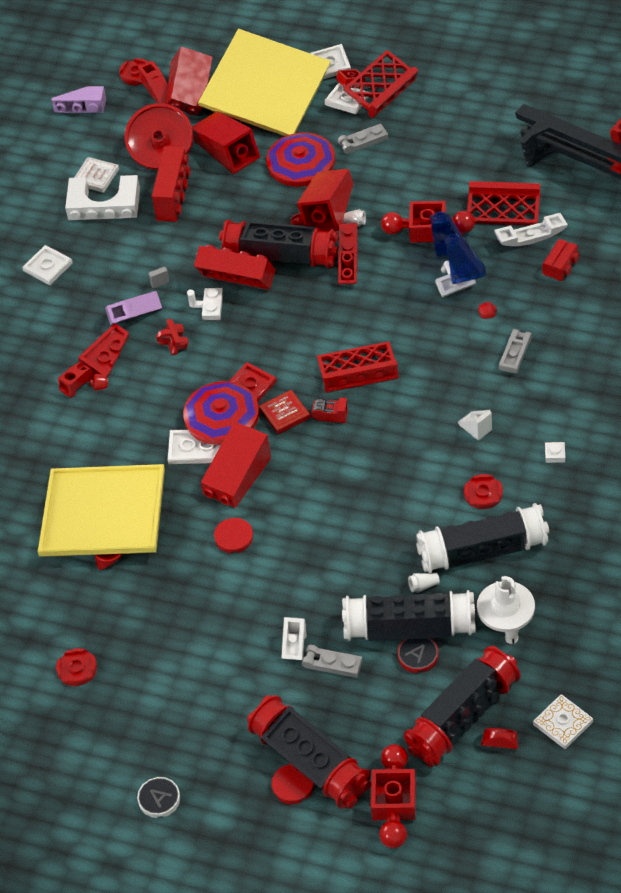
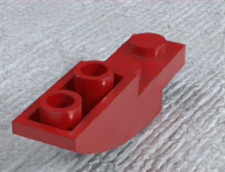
(348, 253)

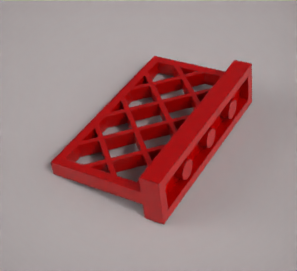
(388, 95)
(504, 192)
(358, 374)

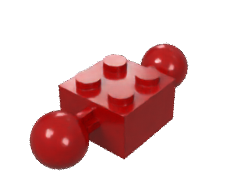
(419, 220)
(393, 795)

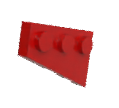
(105, 350)

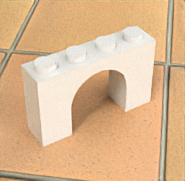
(122, 205)

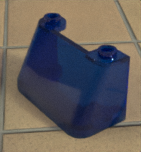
(451, 241)

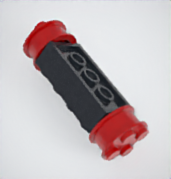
(281, 242)
(461, 705)
(309, 751)

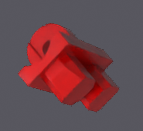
(172, 337)

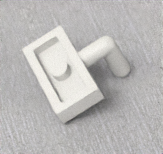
(445, 285)
(210, 305)

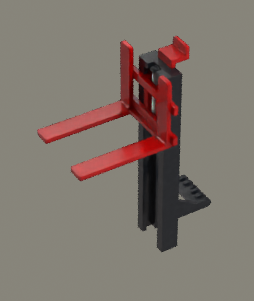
(569, 140)

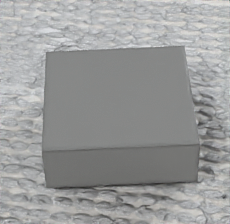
(159, 277)

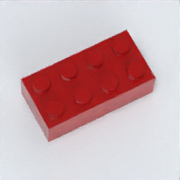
(171, 183)
(234, 267)

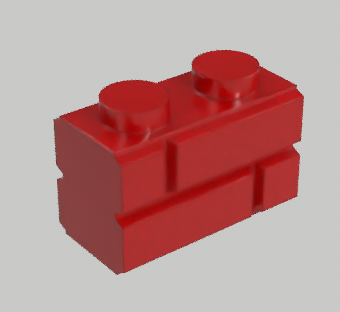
(560, 260)

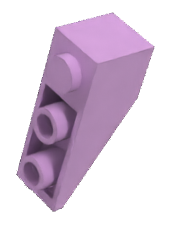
(84, 100)
(133, 307)

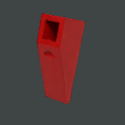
(153, 81)

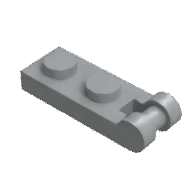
(363, 138)
(515, 351)
(332, 661)

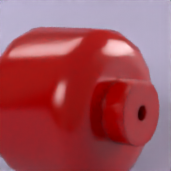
(487, 310)
(98, 381)

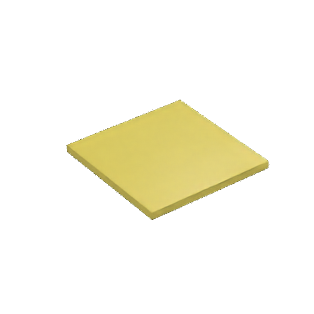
(264, 83)
(102, 510)

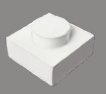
(555, 452)

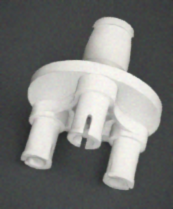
(506, 607)

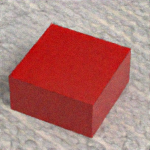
(344, 77)

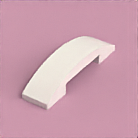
(531, 234)

